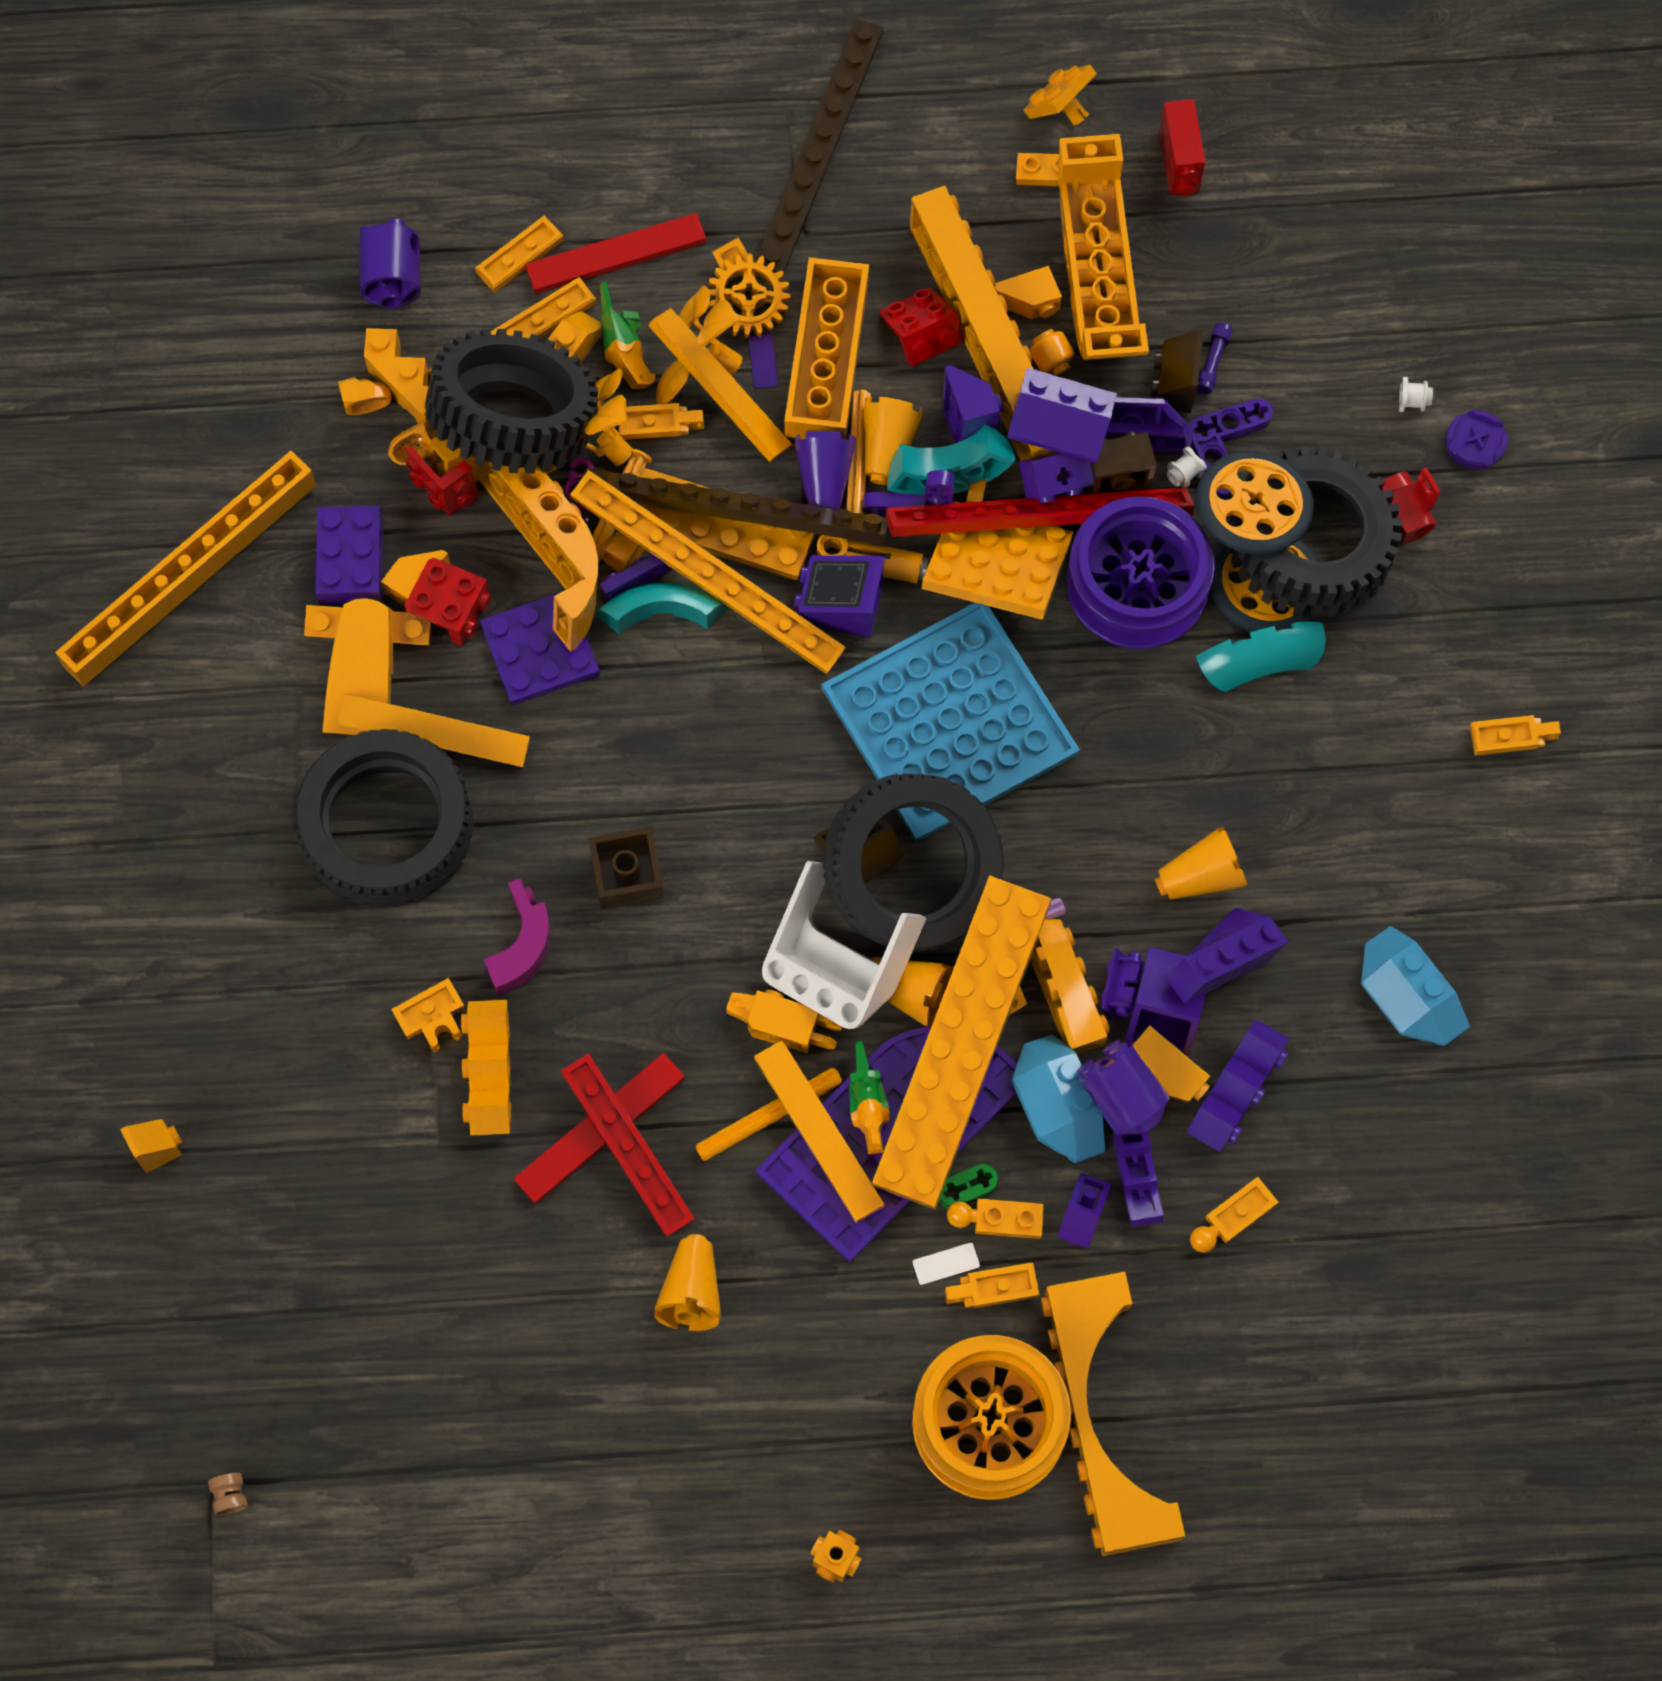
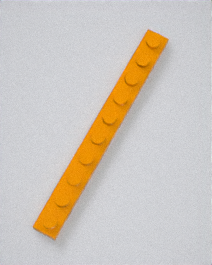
(707, 572)

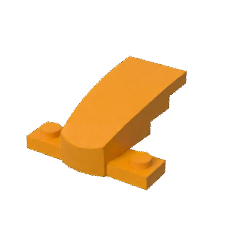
(361, 651)

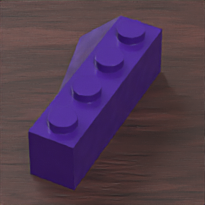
(1230, 950)

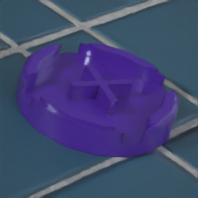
(1476, 439)

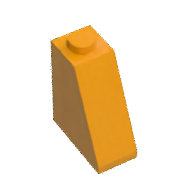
(1171, 1067)

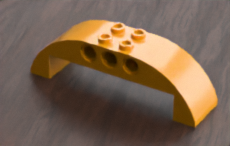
(1098, 249)
(550, 527)

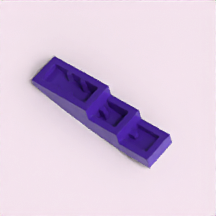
(1138, 1178)

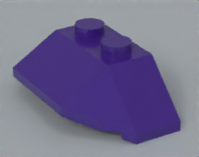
(1156, 416)

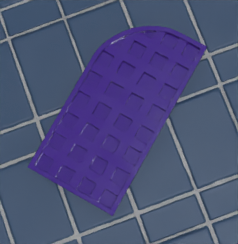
(805, 1187)

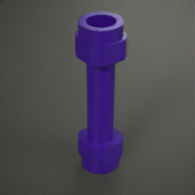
(1220, 338)

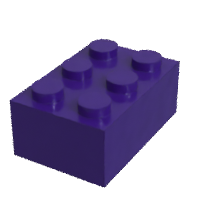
(349, 554)

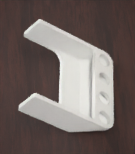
(828, 973)

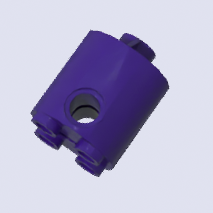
(389, 264)
(1124, 1089)

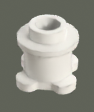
(1414, 395)
(1185, 468)

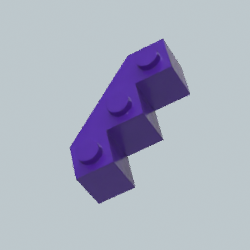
(1239, 1086)

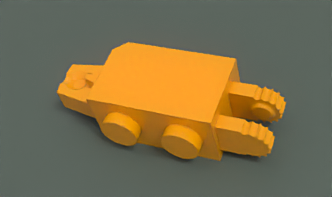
(779, 1019)

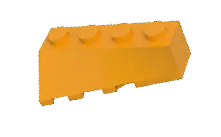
(1066, 990)

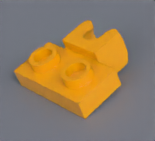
(431, 1013)

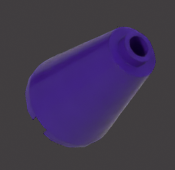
(825, 466)

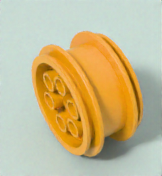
(1028, 1374)

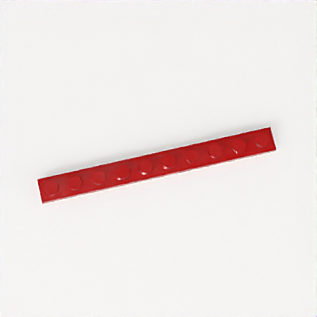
(1015, 512)

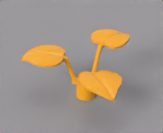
(716, 322)
(608, 416)

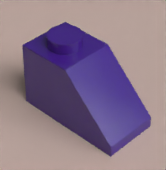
(1084, 1210)

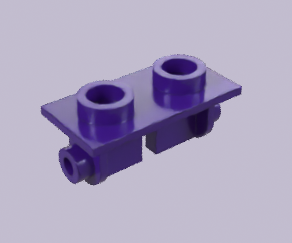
(1117, 997)

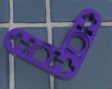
(1214, 441)
(938, 490)

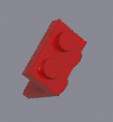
(924, 325)
(451, 491)
(449, 599)

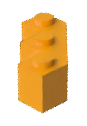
(402, 375)
(487, 1067)

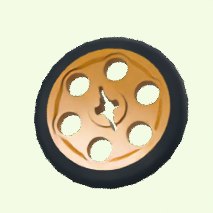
(1246, 537)
(1229, 595)

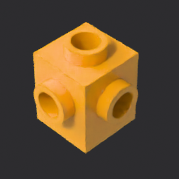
(836, 1569)

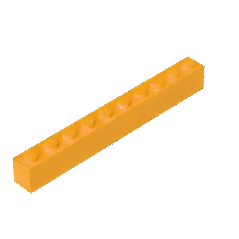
(186, 568)

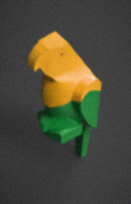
(623, 344)
(868, 1101)

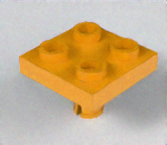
(1061, 94)

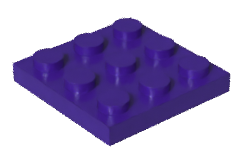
(532, 655)

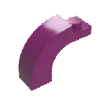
(525, 957)

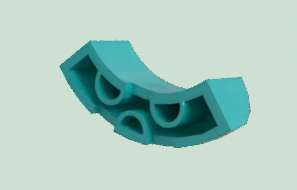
(970, 460)
(659, 598)
(1264, 654)

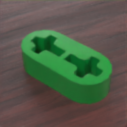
(965, 1178)

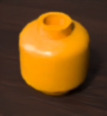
(1052, 352)

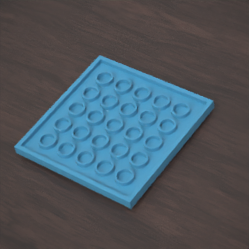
(953, 709)

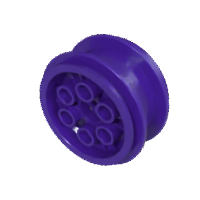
(1135, 525)

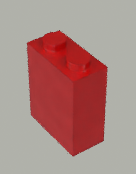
(1182, 147)

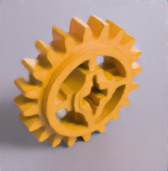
(758, 293)

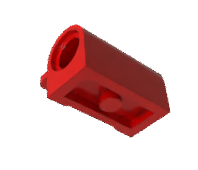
(1414, 502)

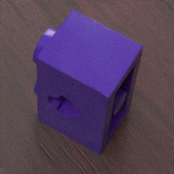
(1041, 479)

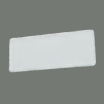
(946, 1263)

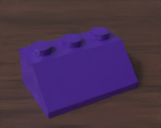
(968, 404)
(1061, 415)

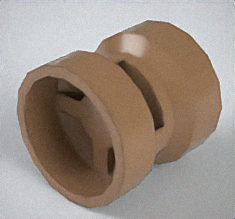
(228, 1494)

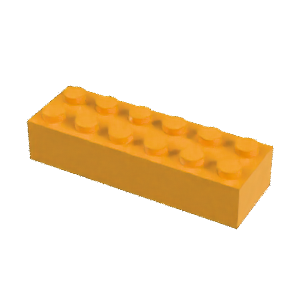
(826, 347)

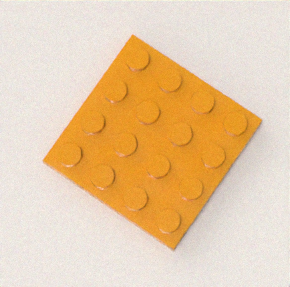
(1000, 567)

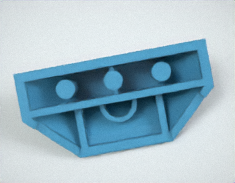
(1411, 989)
(1055, 1100)

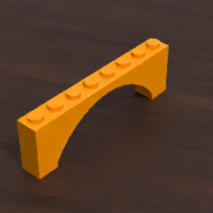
(1122, 1511)

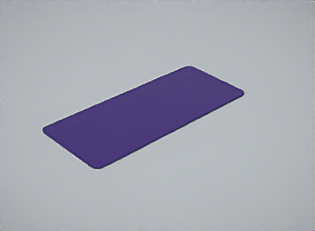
(763, 361)

